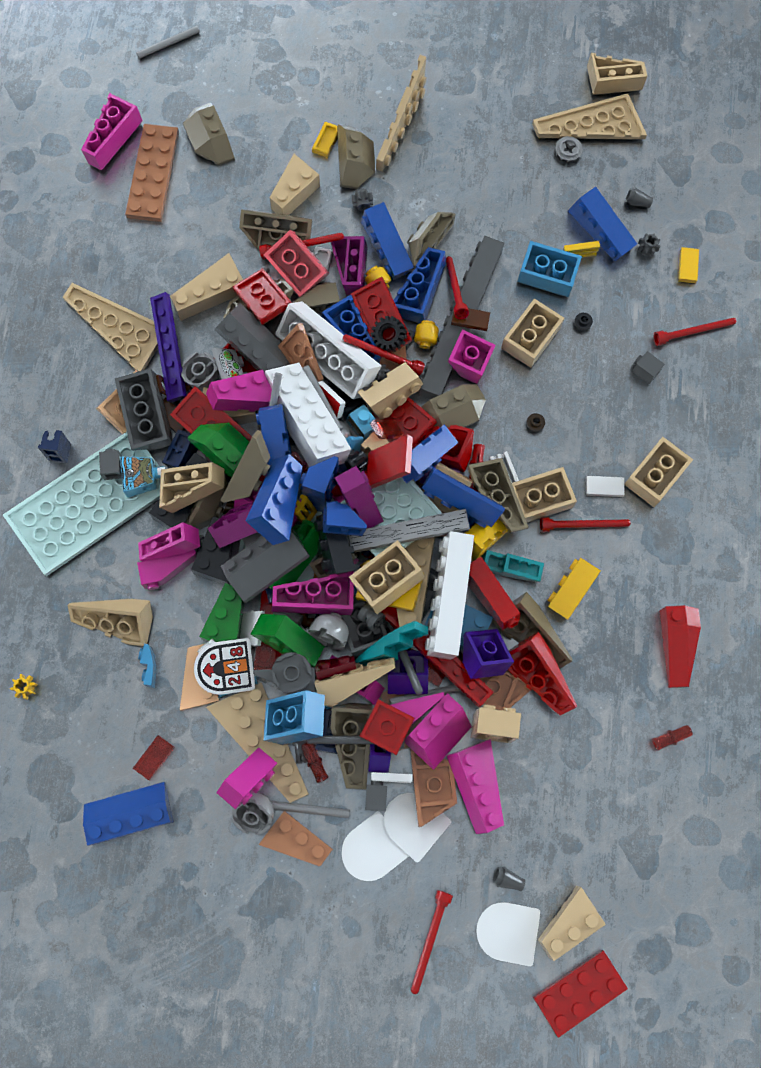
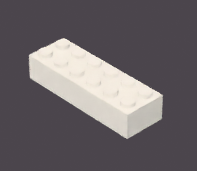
(338, 360)
(308, 417)
(450, 595)

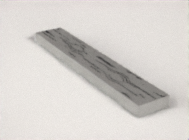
(410, 530)

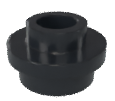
(583, 325)

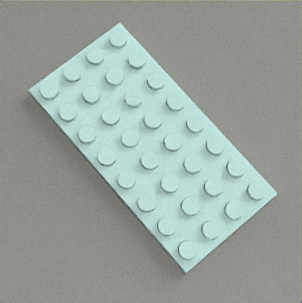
(77, 510)

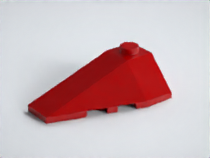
(461, 453)
(680, 639)
(540, 672)

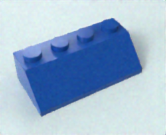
(319, 482)
(462, 497)
(126, 814)

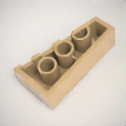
(207, 289)

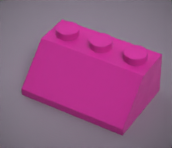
(439, 731)

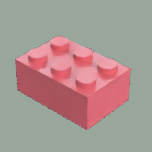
(296, 263)

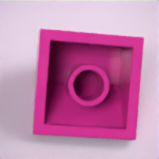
(471, 356)

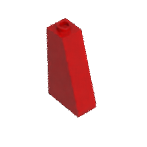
(492, 594)

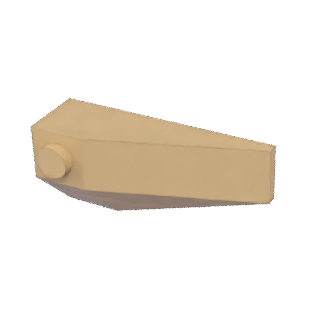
(119, 618)
(343, 685)

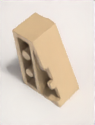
(391, 391)
(189, 484)

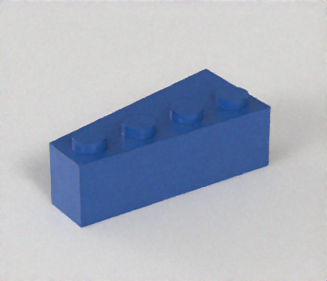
(602, 224)
(386, 241)
(420, 288)
(347, 320)
(274, 431)
(276, 500)

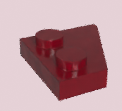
(334, 666)

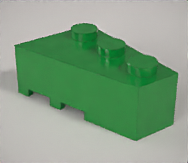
(225, 617)
(287, 637)

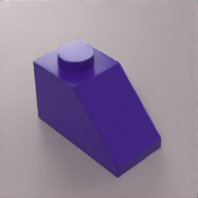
(378, 759)

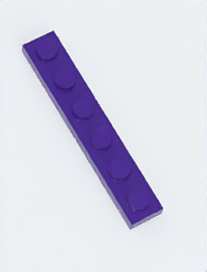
(168, 347)

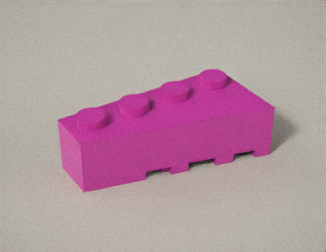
(111, 131)
(315, 596)
(478, 785)

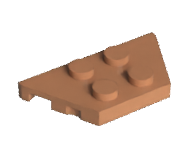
(506, 690)
(432, 788)

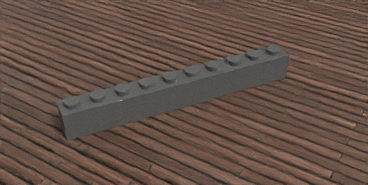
(472, 293)

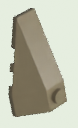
(494, 482)
(533, 621)
(353, 758)

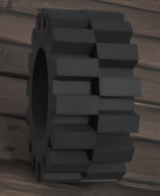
(382, 326)

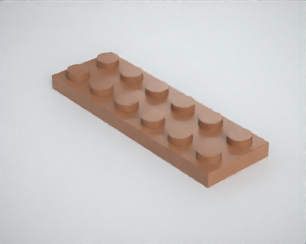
(152, 173)

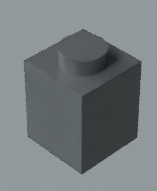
(647, 367)
(110, 464)
(376, 796)

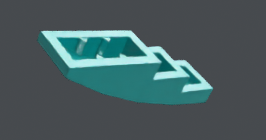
(513, 566)
(392, 643)

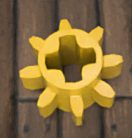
(29, 689)

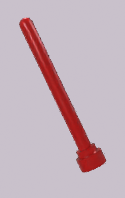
(309, 242)
(461, 309)
(662, 337)
(416, 365)
(548, 524)
(442, 901)

